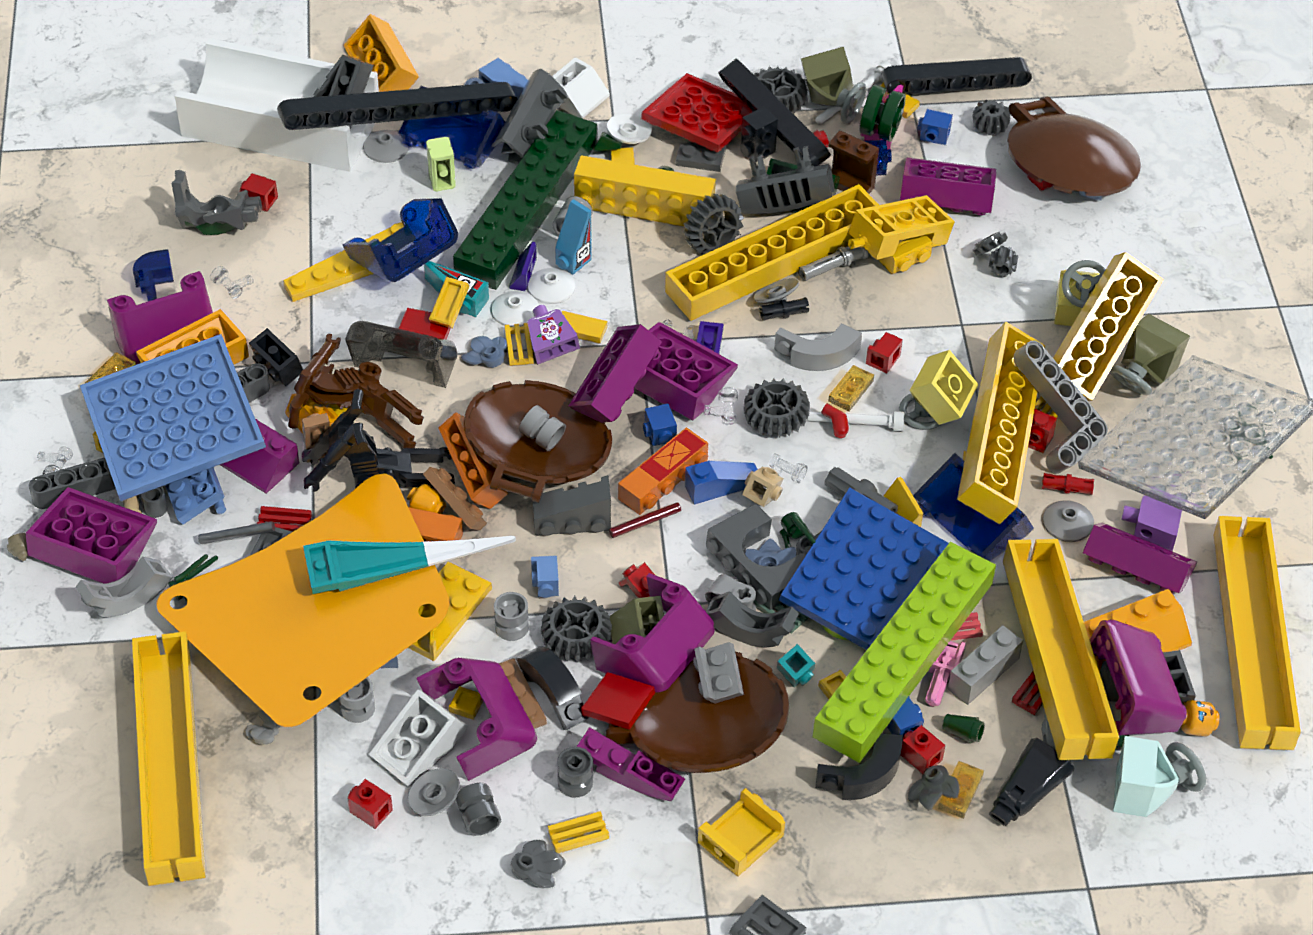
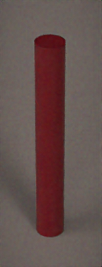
(645, 520)

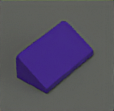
(524, 268)

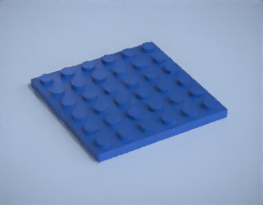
(861, 569)

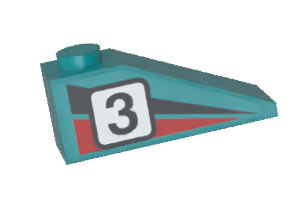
(477, 293)

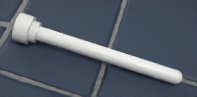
(869, 83)
(894, 420)

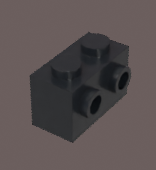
(759, 133)
(276, 356)

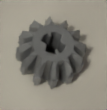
(991, 117)

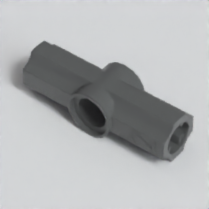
(840, 481)

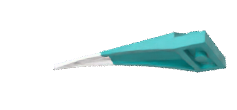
(354, 564)

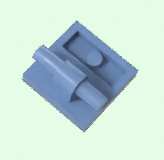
(196, 494)

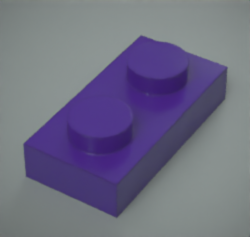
(710, 335)

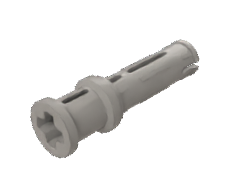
(842, 256)

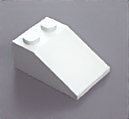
(418, 738)

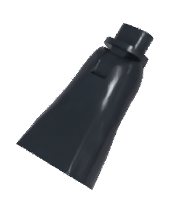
(1030, 781)

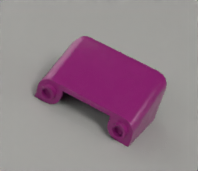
(148, 322)
(1141, 678)

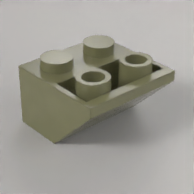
(636, 617)

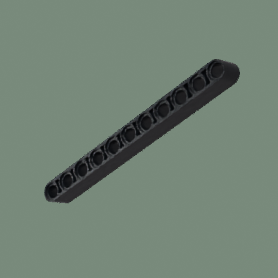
(396, 105)

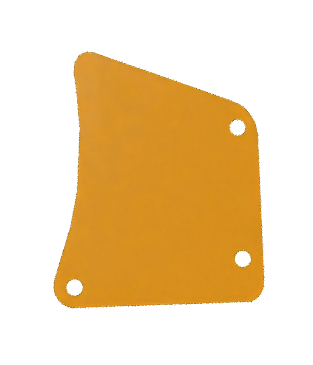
(281, 638)

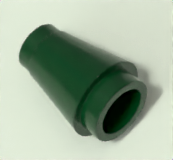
(965, 727)

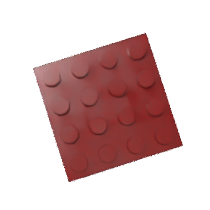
(698, 112)

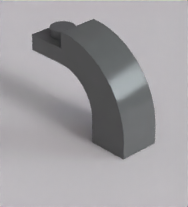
(750, 626)

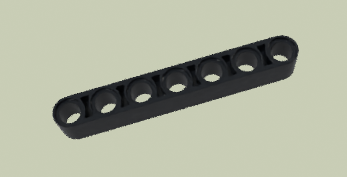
(957, 75)
(757, 95)

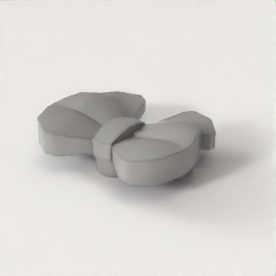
(265, 733)

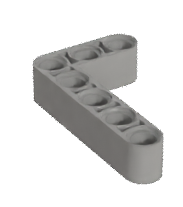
(1070, 406)

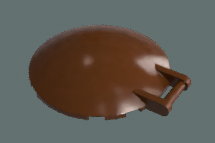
(1070, 150)
(494, 434)
(706, 737)

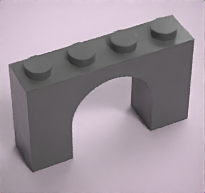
(737, 533)

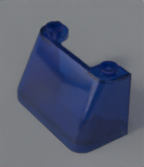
(469, 134)
(425, 235)
(966, 524)

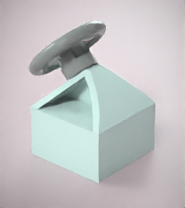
(1150, 776)

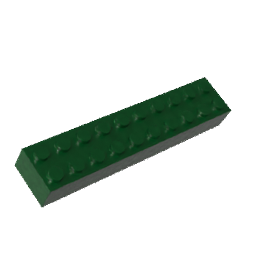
(525, 199)

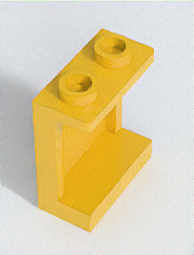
(742, 833)

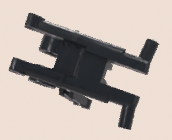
(366, 460)

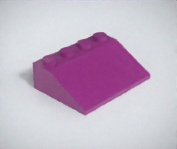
(950, 184)
(684, 373)
(90, 536)

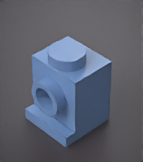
(545, 575)

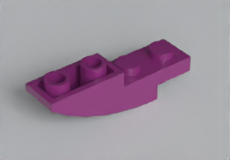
(631, 770)

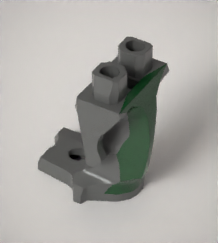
(216, 215)

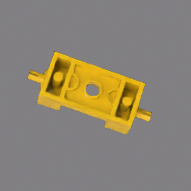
(883, 225)

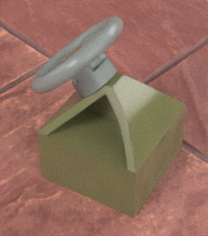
(831, 82)
(1151, 352)

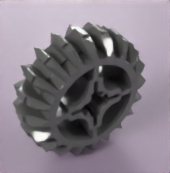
(785, 85)
(709, 219)
(777, 400)
(577, 621)

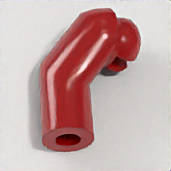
(839, 420)

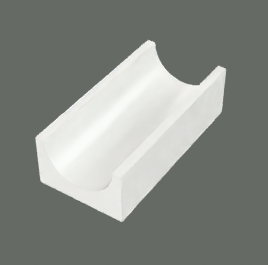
(241, 101)

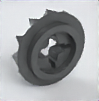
(990, 243)

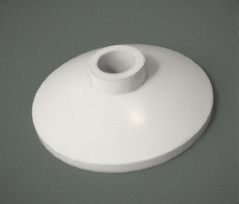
(628, 128)
(551, 285)
(514, 308)

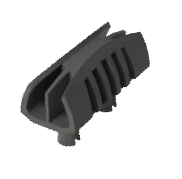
(530, 115)
(784, 190)

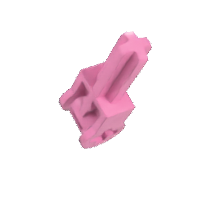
(941, 670)

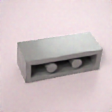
(985, 665)

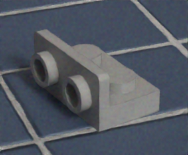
(718, 672)

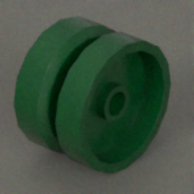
(882, 113)

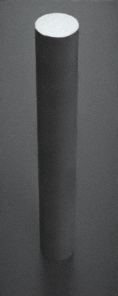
(236, 532)

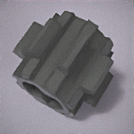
(1003, 261)

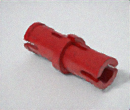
(1068, 483)

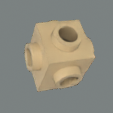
(763, 486)

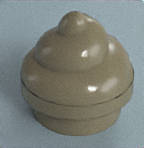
(17, 546)

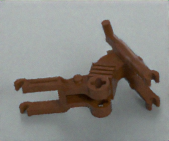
(338, 389)

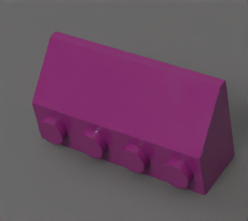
(616, 373)
(268, 465)
(1139, 558)

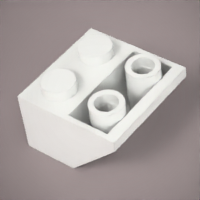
(582, 87)

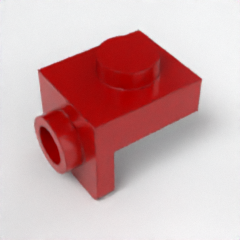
(636, 579)

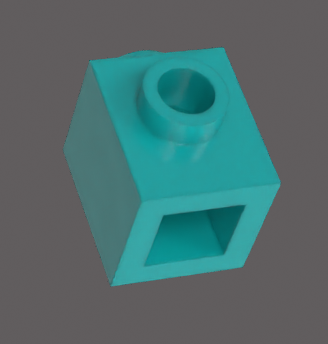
(796, 666)

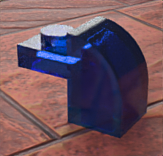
(151, 270)

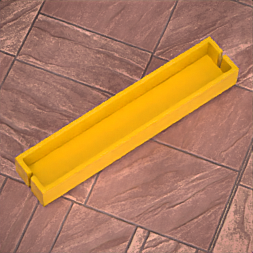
(1256, 634)
(1060, 651)
(167, 760)

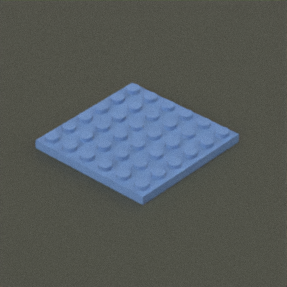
(171, 417)

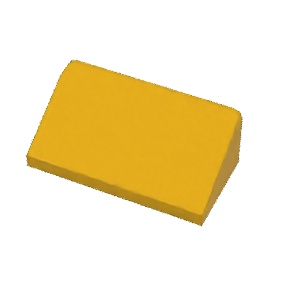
(907, 505)

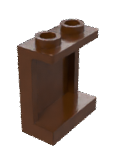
(854, 162)

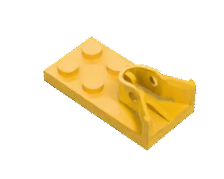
(465, 595)

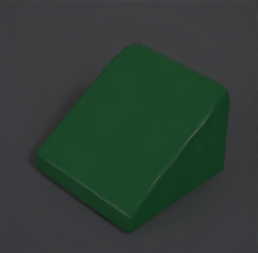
(606, 142)

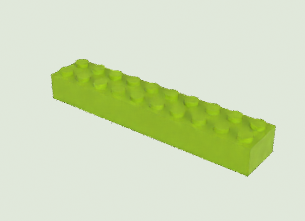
(903, 652)

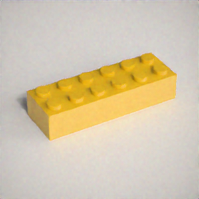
(639, 190)
(1106, 322)

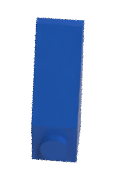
(716, 479)

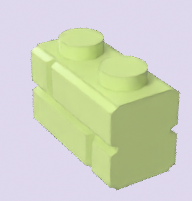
(441, 164)

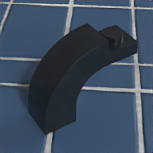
(556, 681)
(867, 778)

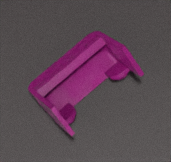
(667, 647)
(503, 734)

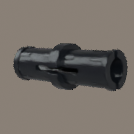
(784, 308)

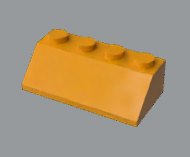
(379, 46)
(200, 330)
(1155, 614)

